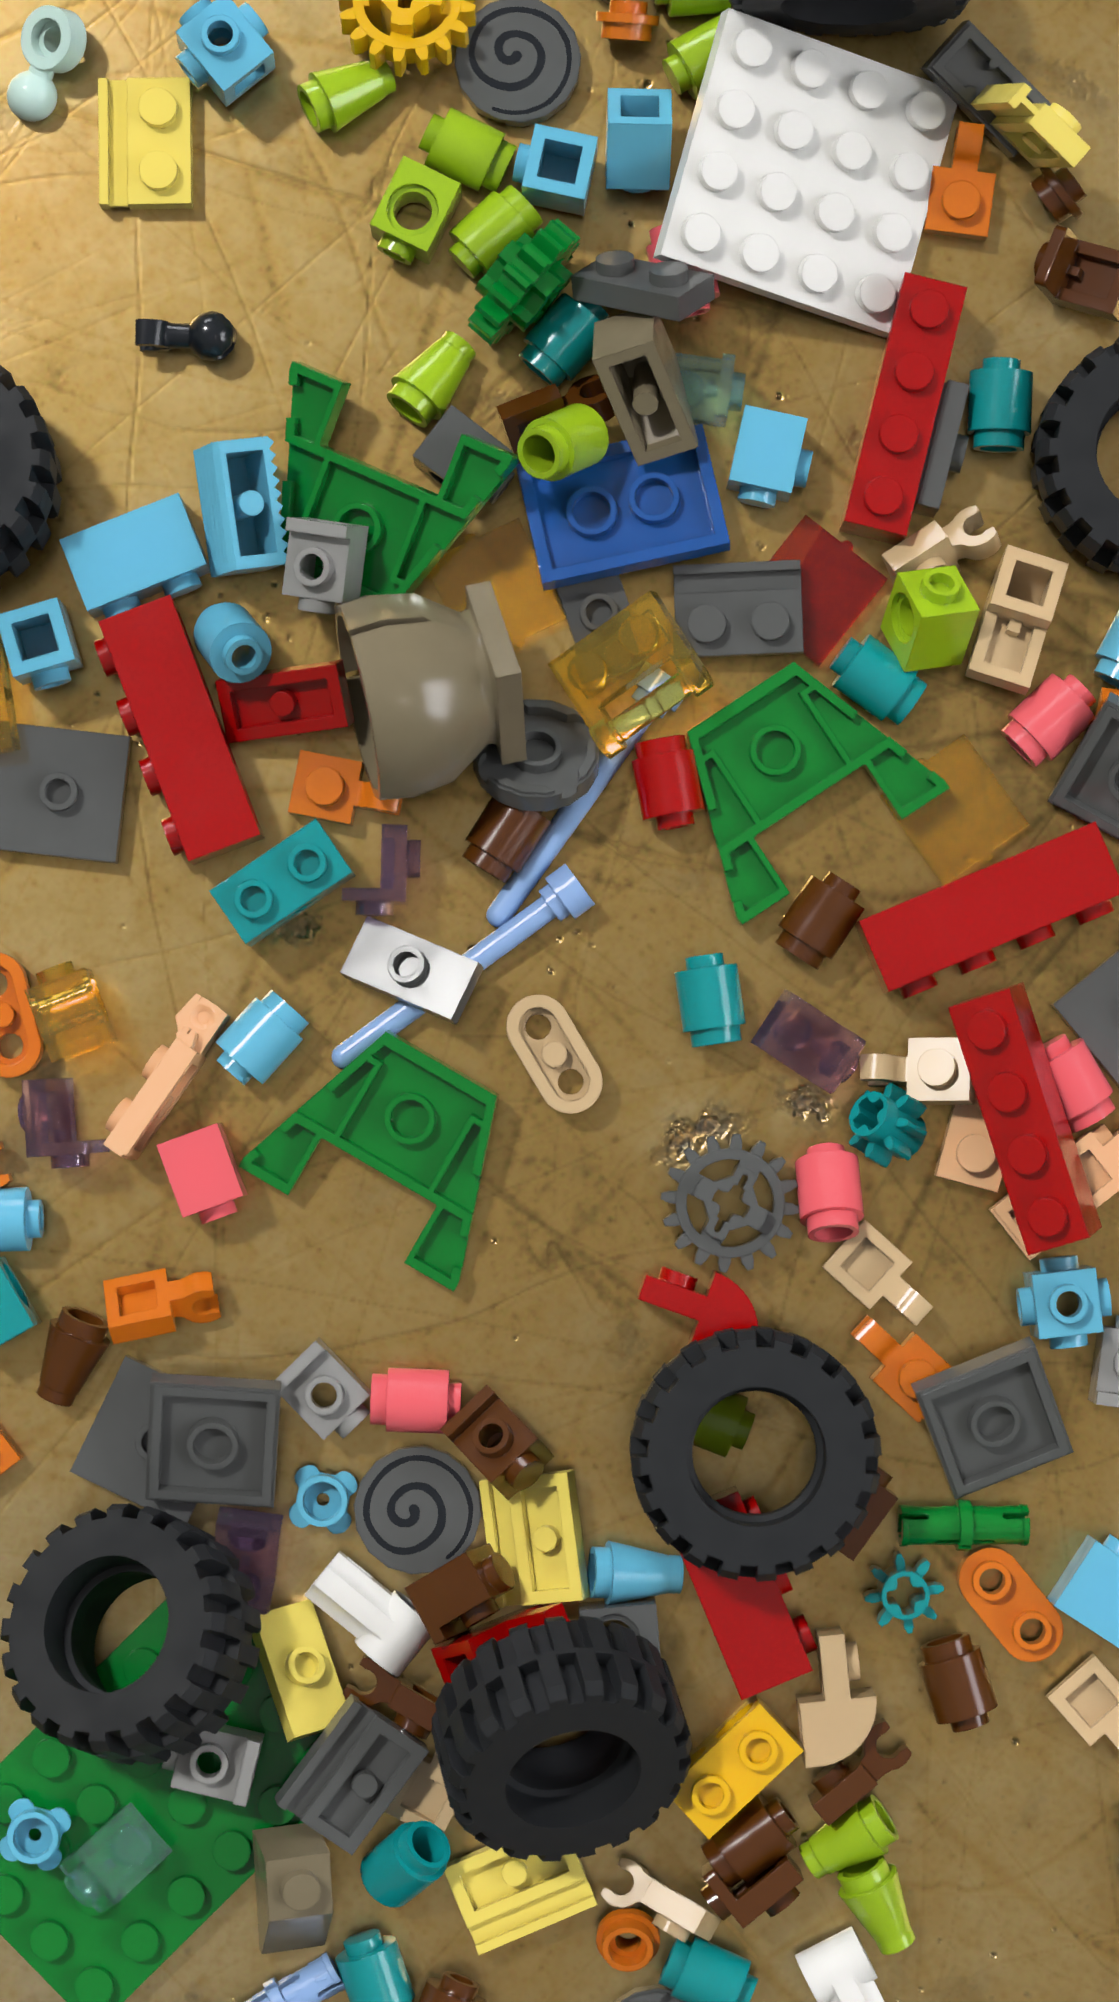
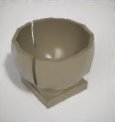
(429, 687)

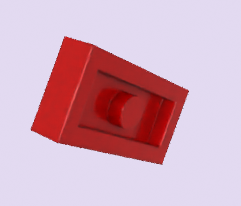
(286, 702)

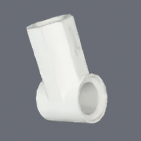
(381, 1621)
(839, 1970)

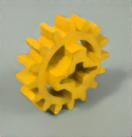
(412, 30)

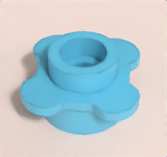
(309, 1511)
(21, 1847)

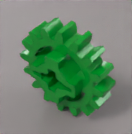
(524, 281)

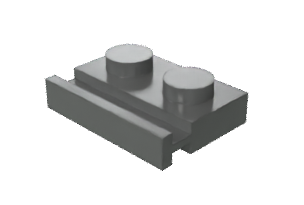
(740, 608)
(351, 1774)

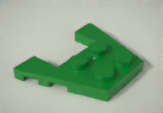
(405, 521)
(776, 755)
(410, 1123)

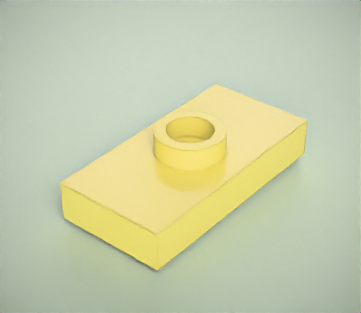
(298, 1669)

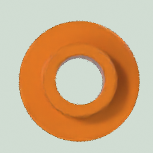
(627, 21)
(624, 1953)

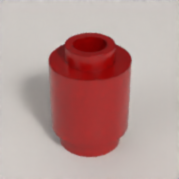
(667, 782)

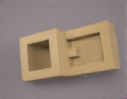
(1016, 619)
(838, 1717)

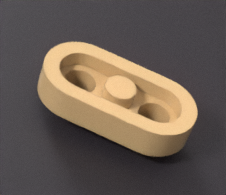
(554, 1054)

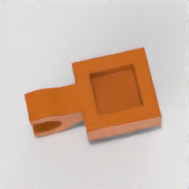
(960, 194)
(333, 788)
(148, 1303)
(900, 1363)

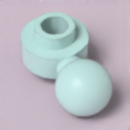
(32, 92)

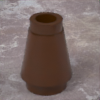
(71, 1353)

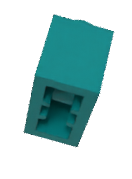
(282, 883)

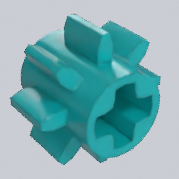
(887, 1125)
(917, 1601)

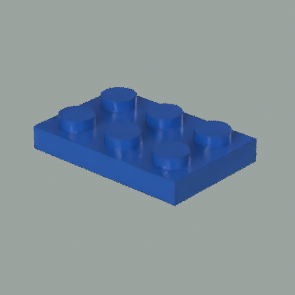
(624, 515)

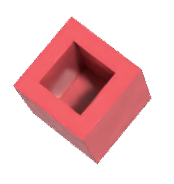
(203, 1173)

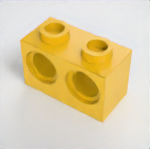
(735, 1765)

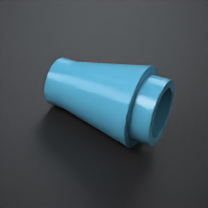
(632, 1573)

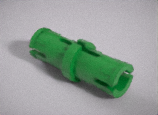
(963, 1525)

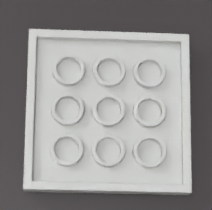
(805, 173)

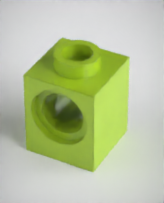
(421, 185)
(929, 618)

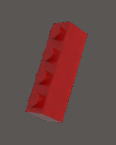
(903, 409)
(179, 729)
(989, 908)
(1025, 1118)

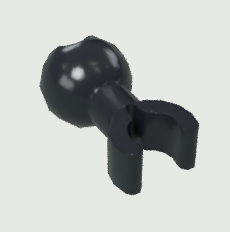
(208, 335)

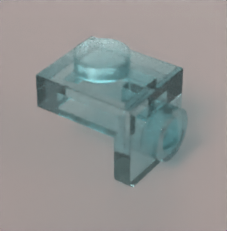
(711, 387)
(113, 1860)

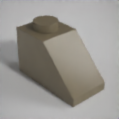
(644, 385)
(292, 1887)

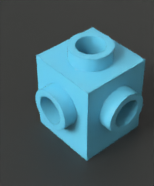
(226, 68)
(1042, 1288)

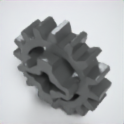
(755, 1216)

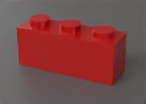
(752, 1620)

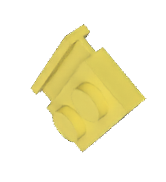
(1037, 131)
(145, 143)
(539, 1539)
(515, 1896)

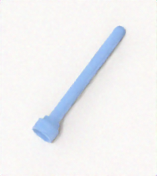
(566, 821)
(558, 899)

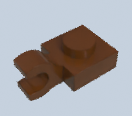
(521, 411)
(411, 1701)
(844, 1783)

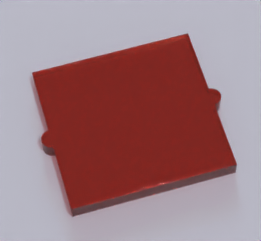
(833, 585)

